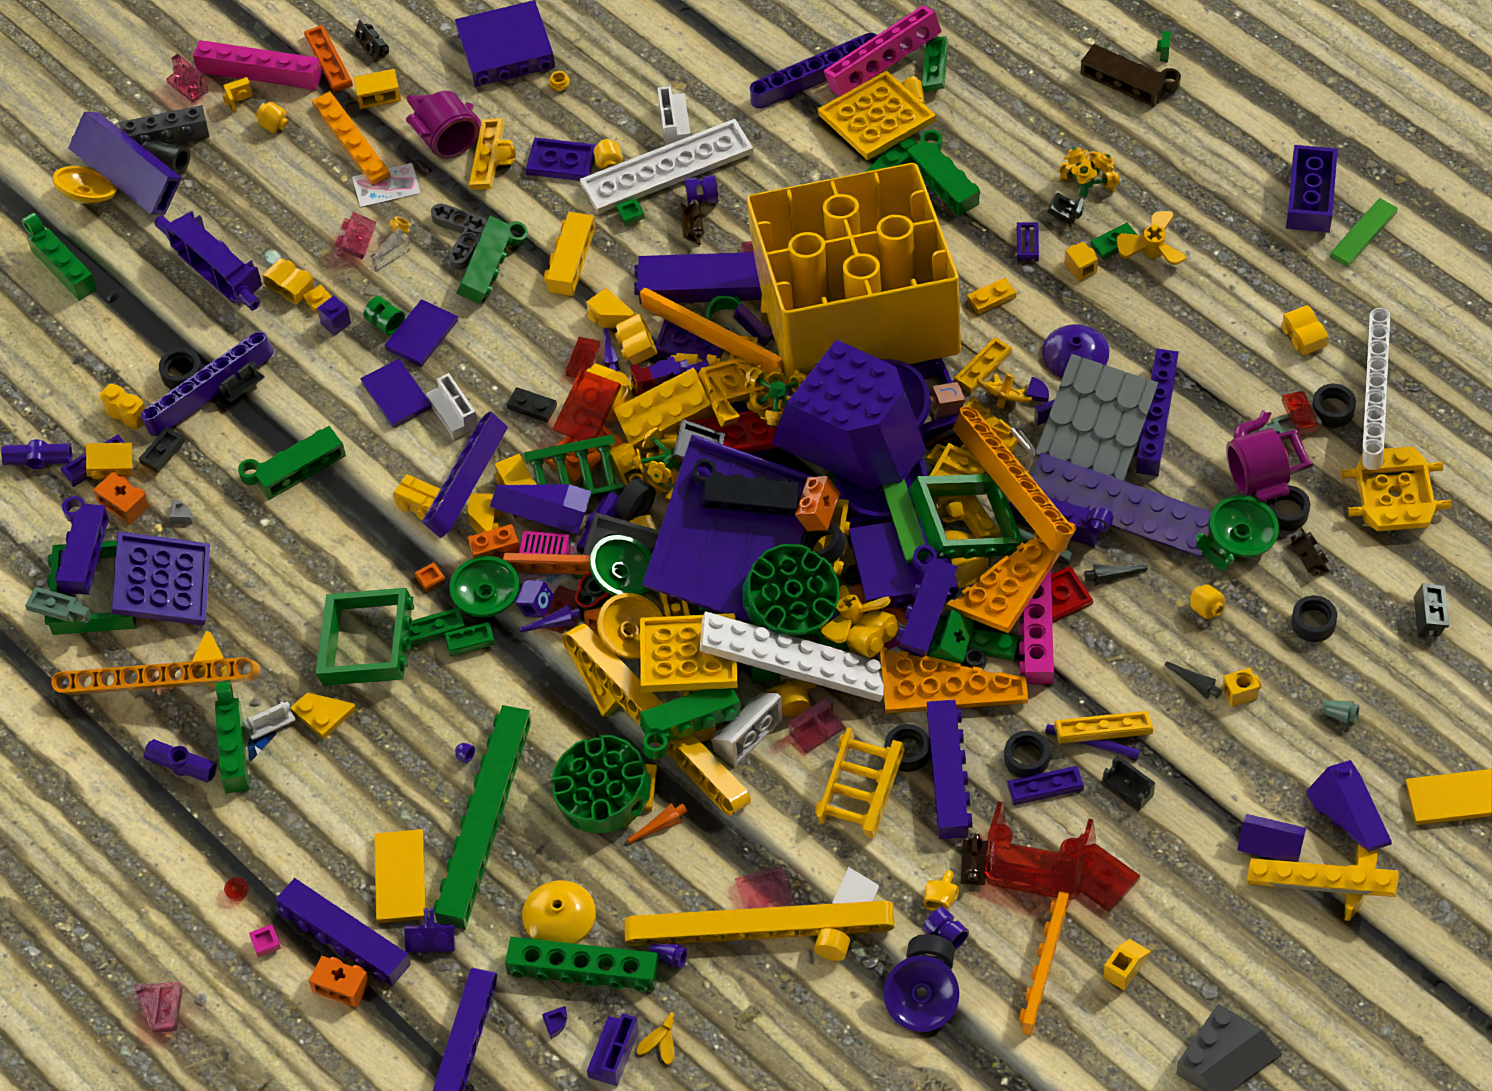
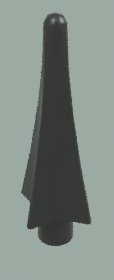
(1105, 573)
(1203, 684)

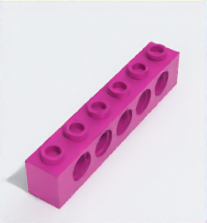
(883, 50)
(1038, 670)

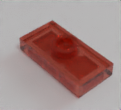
(582, 356)
(562, 598)

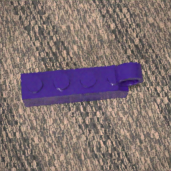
(1088, 522)
(82, 545)
(928, 604)

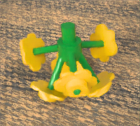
(657, 463)

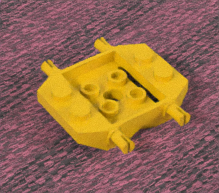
(1416, 503)

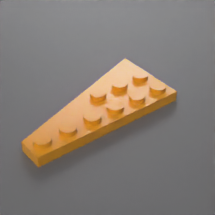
(1007, 586)
(915, 680)

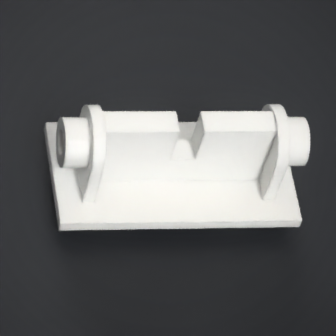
(269, 720)

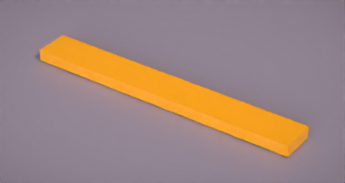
(710, 331)

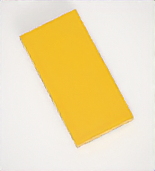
(1450, 796)
(400, 876)

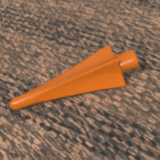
(668, 817)

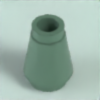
(1341, 710)

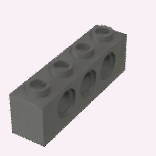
(168, 127)

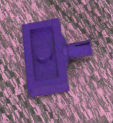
(429, 935)

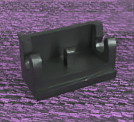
(1431, 609)
(1128, 783)

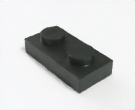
(531, 404)
(161, 449)

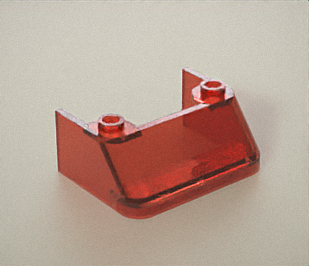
(1033, 868)

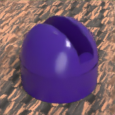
(465, 752)

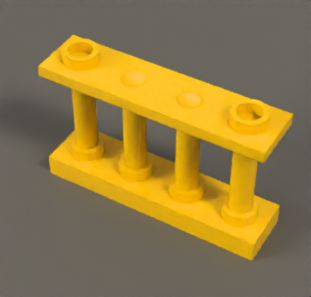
(877, 799)

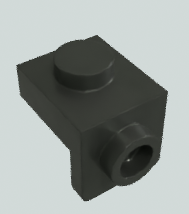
(1065, 209)

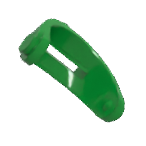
(721, 302)
(1207, 544)

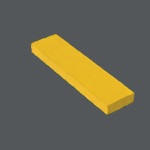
(1103, 727)

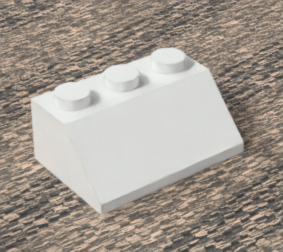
(749, 728)

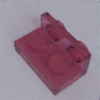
(187, 79)
(355, 236)

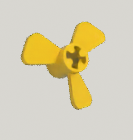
(1152, 242)
(851, 614)

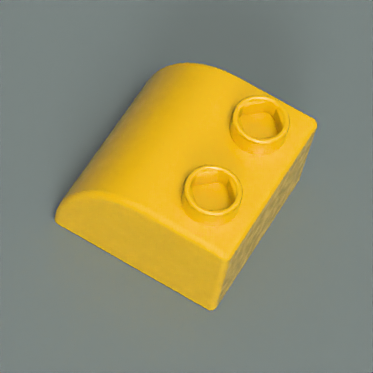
(856, 266)

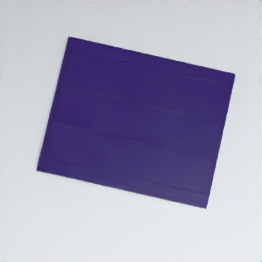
(708, 552)

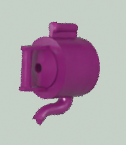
(444, 122)
(1261, 461)

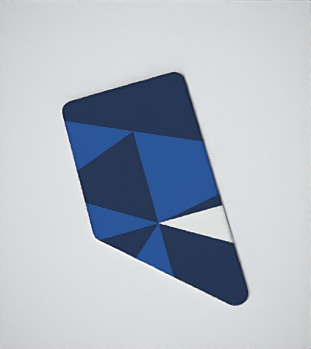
(258, 744)

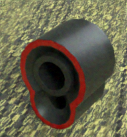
(590, 594)

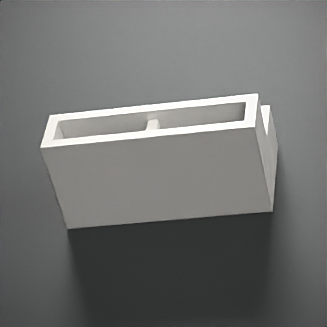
(673, 115)
(452, 407)

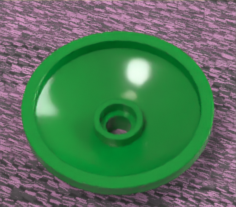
(1244, 516)
(620, 556)
(481, 577)

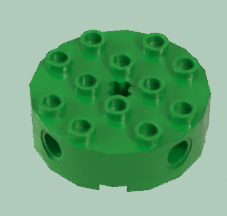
(802, 574)
(601, 784)

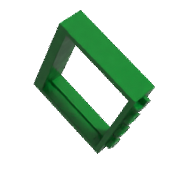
(957, 485)
(98, 621)
(363, 673)

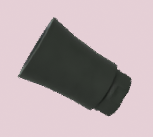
(173, 156)

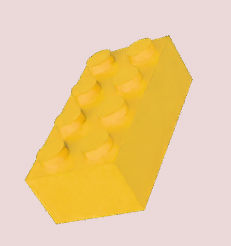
(664, 408)

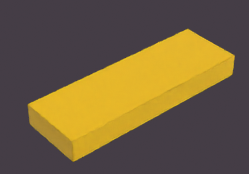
(982, 365)

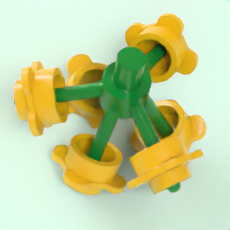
(1088, 170)
(777, 386)

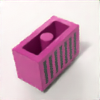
(545, 543)

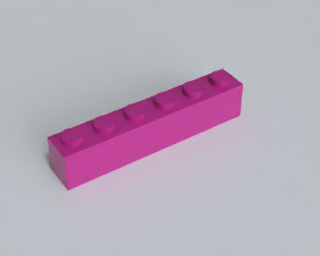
(257, 64)

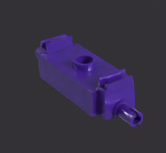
(212, 259)

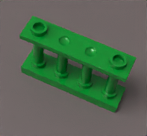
(581, 451)

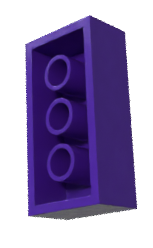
(1311, 188)

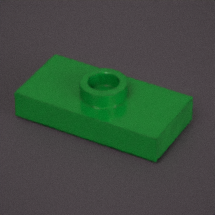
(1107, 243)
(469, 639)

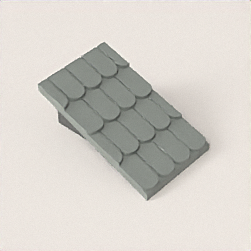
(1096, 417)

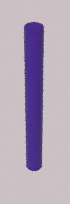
(1103, 744)

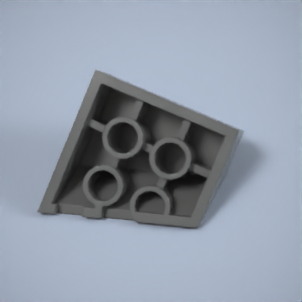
(1226, 1052)

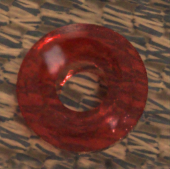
(238, 894)

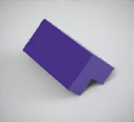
(1271, 838)
(613, 1049)

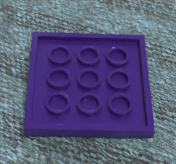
(160, 578)

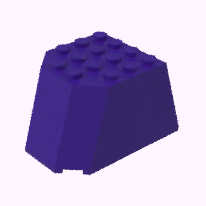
(853, 420)

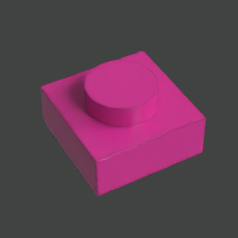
(265, 940)

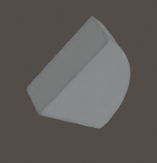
(180, 513)

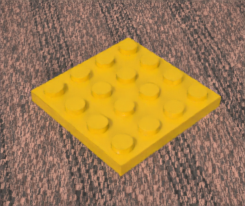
(877, 115)
(674, 660)

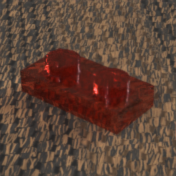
(1300, 412)

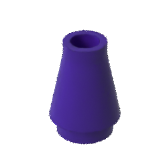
(670, 954)

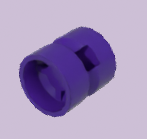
(709, 189)
(942, 925)

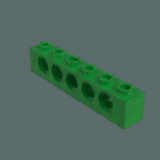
(572, 955)

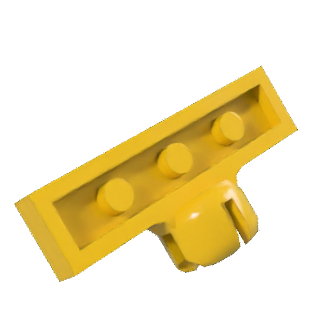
(490, 153)
(969, 511)

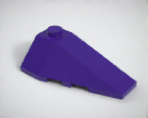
(548, 504)
(1345, 799)

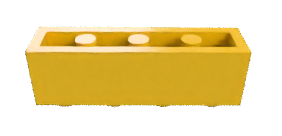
(569, 253)

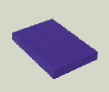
(560, 159)
(421, 332)
(676, 340)
(396, 393)

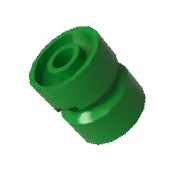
(383, 315)

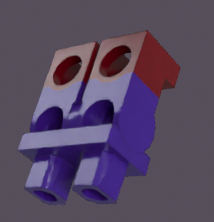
(650, 377)

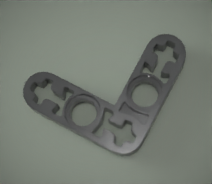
(467, 229)

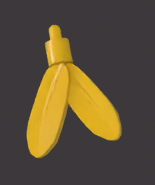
(661, 1036)

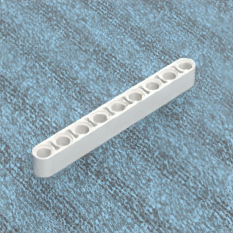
(1376, 389)

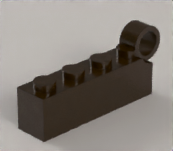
(1128, 76)

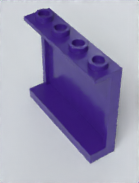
(505, 43)
(883, 565)

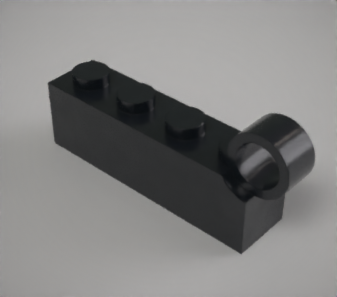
(745, 493)

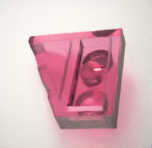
(160, 1004)

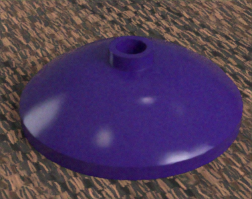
(1061, 344)
(919, 1012)

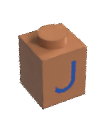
(946, 399)

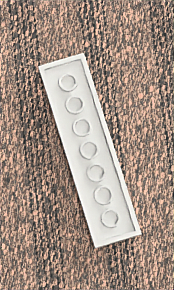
(666, 166)
(791, 656)

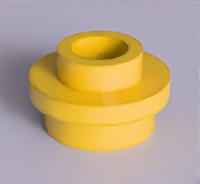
(559, 81)
(401, 223)

